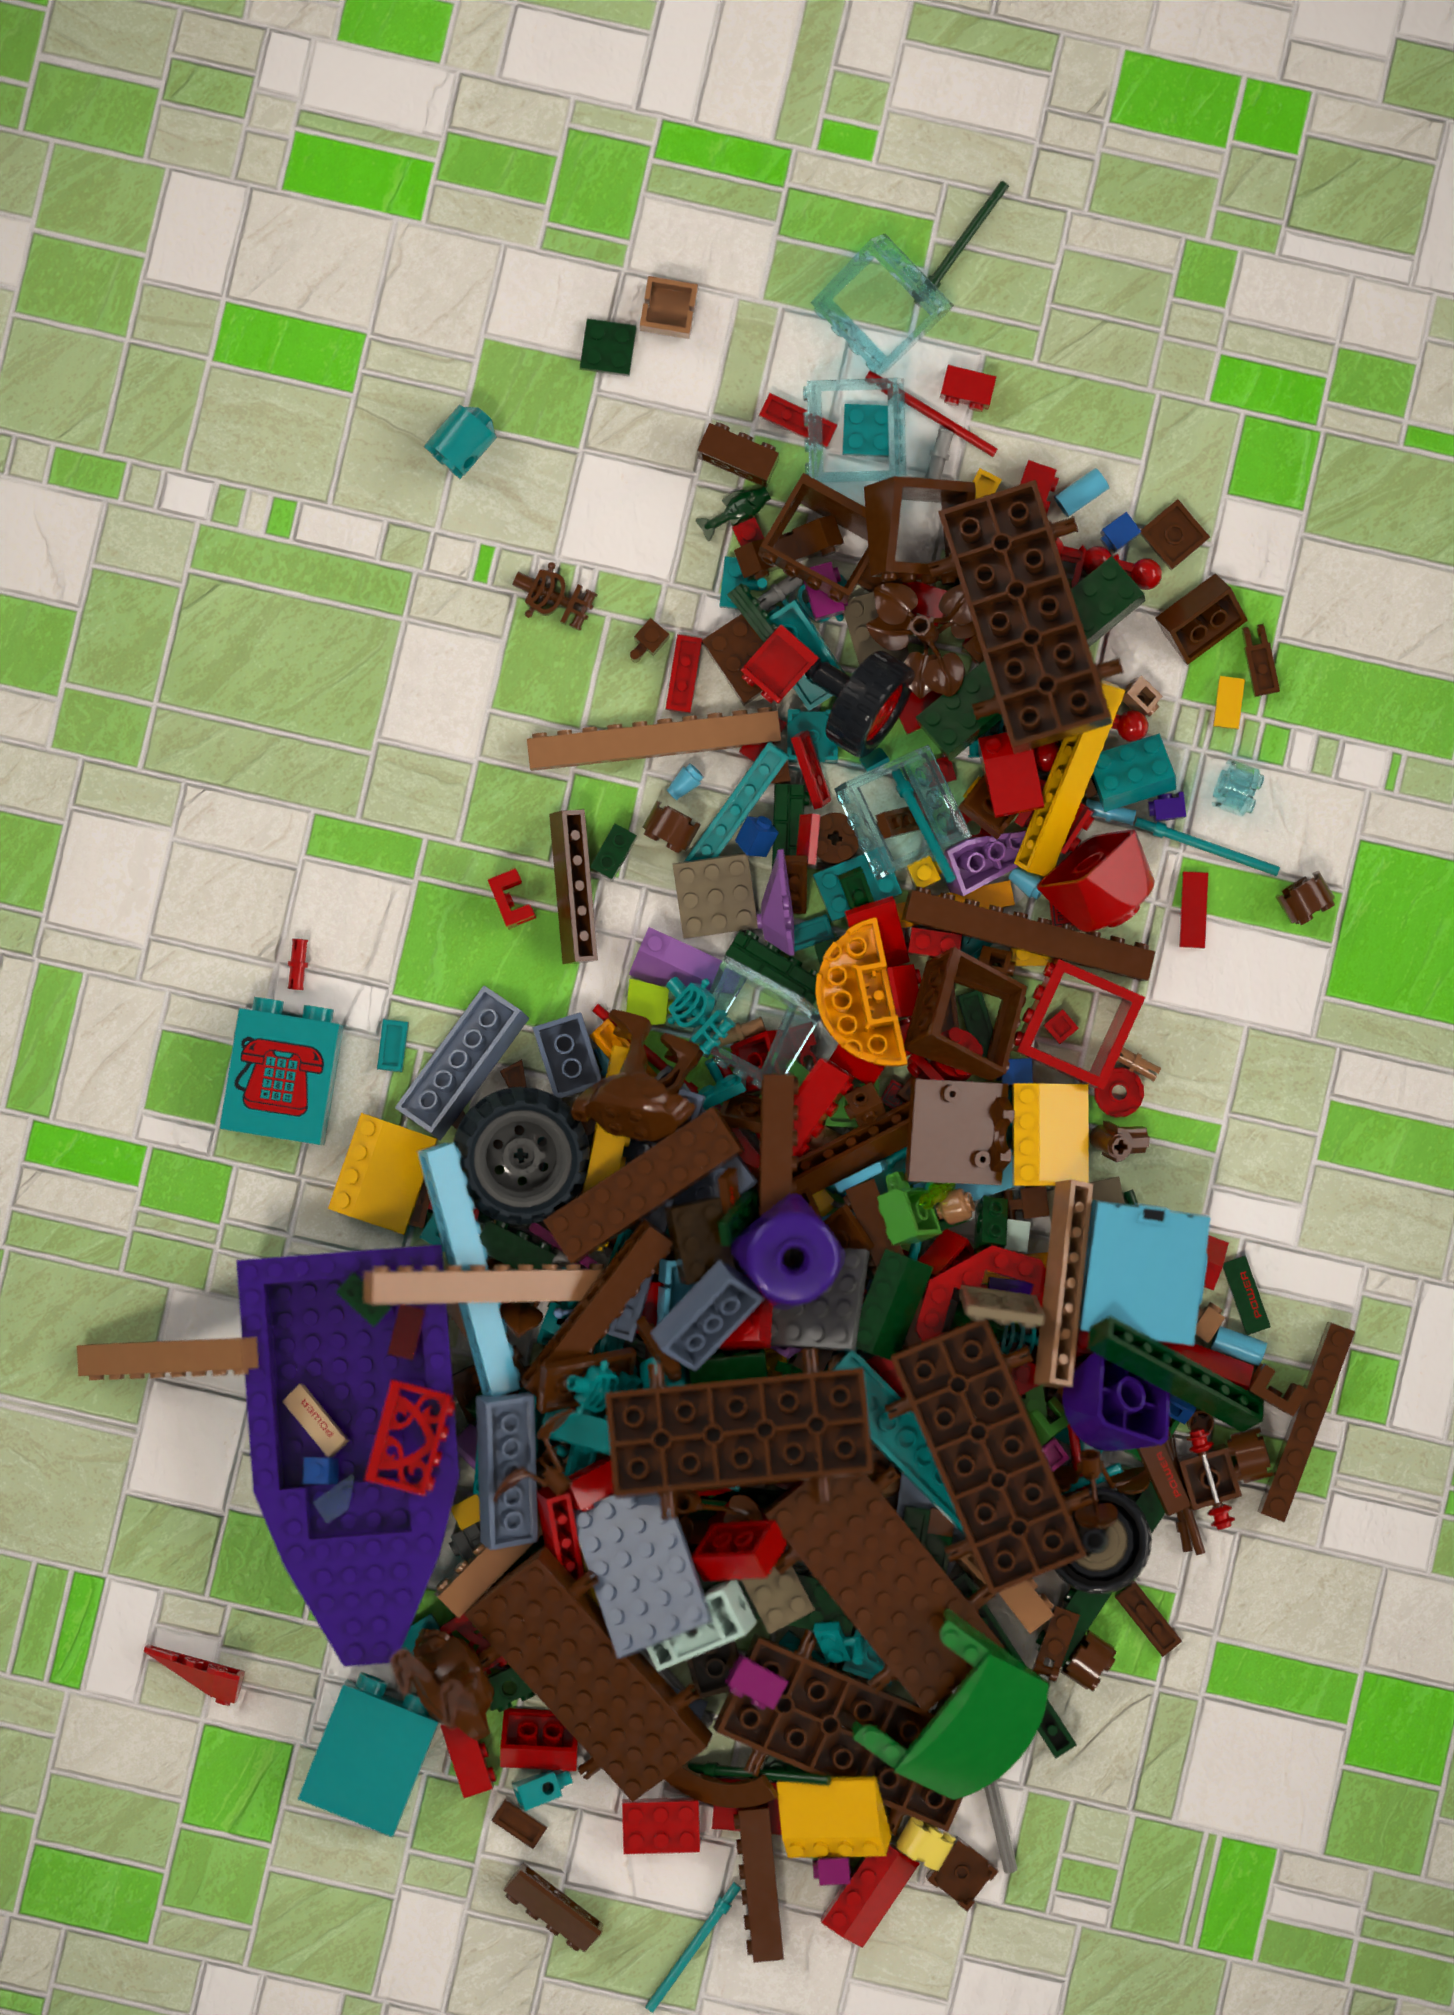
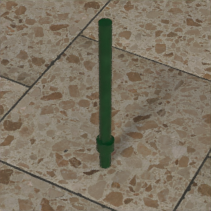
(967, 235)
(713, 1769)

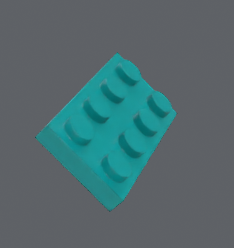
(798, 623)

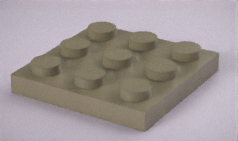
(715, 895)
(1001, 1306)

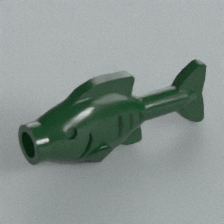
(739, 507)

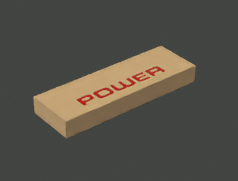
(315, 1420)

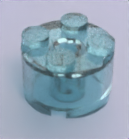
(1237, 788)

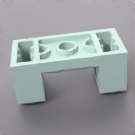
(730, 1618)

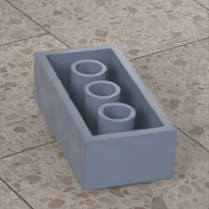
(707, 1315)

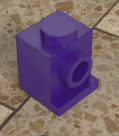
(1167, 807)

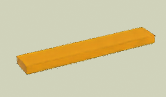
(994, 894)

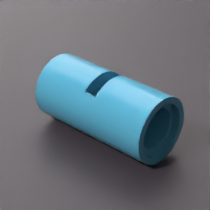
(1081, 492)
(1238, 1345)

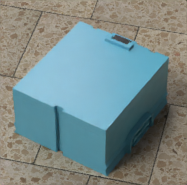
(1145, 1269)

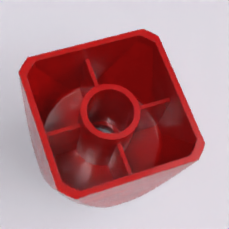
(1100, 881)

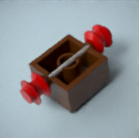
(1209, 1477)

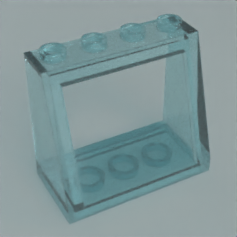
(907, 275)
(896, 426)
(931, 795)
(793, 1031)

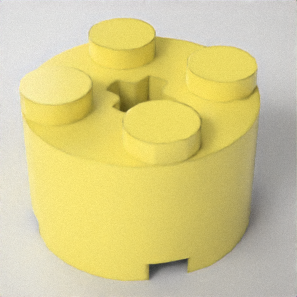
(925, 1843)

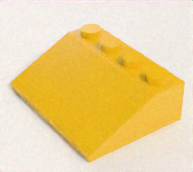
(1049, 1133)
(381, 1174)
(833, 1819)

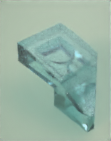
(336, 1500)

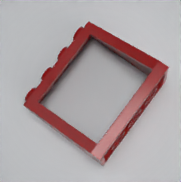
(1113, 1041)

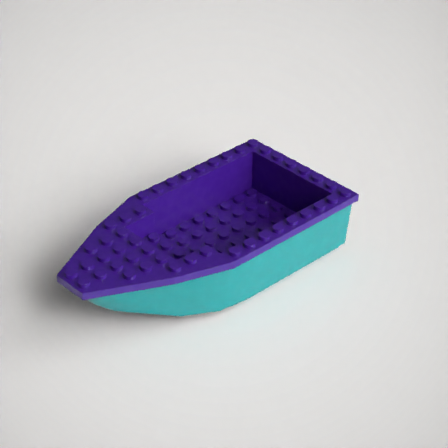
(376, 1558)

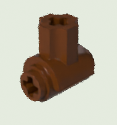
(1118, 1141)

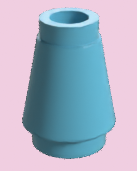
(685, 781)
(1026, 882)

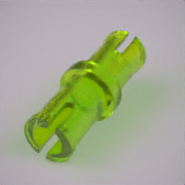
(936, 1194)

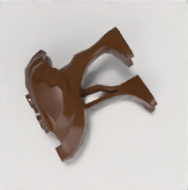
(634, 1101)
(447, 1681)

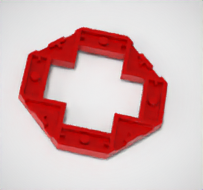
(971, 1273)

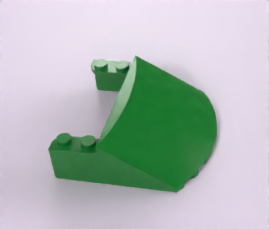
(980, 1725)

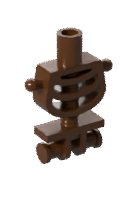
(532, 586)

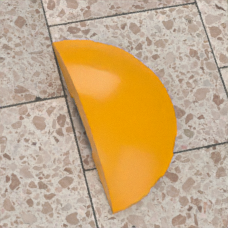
(857, 997)

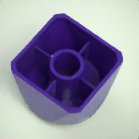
(766, 1239)
(1115, 1407)

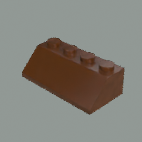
(554, 1908)

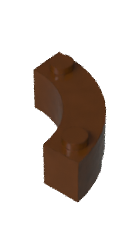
(802, 543)

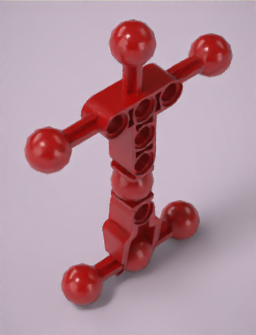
(1147, 575)

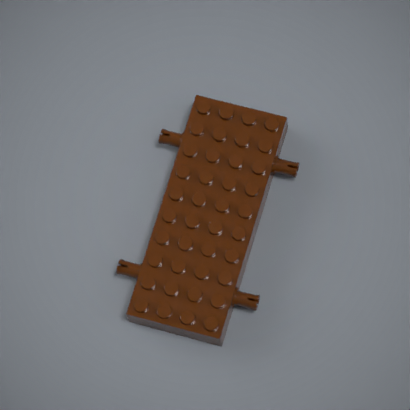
(1025, 617)
(739, 1433)
(988, 1454)
(880, 1580)
(566, 1656)
(815, 1728)

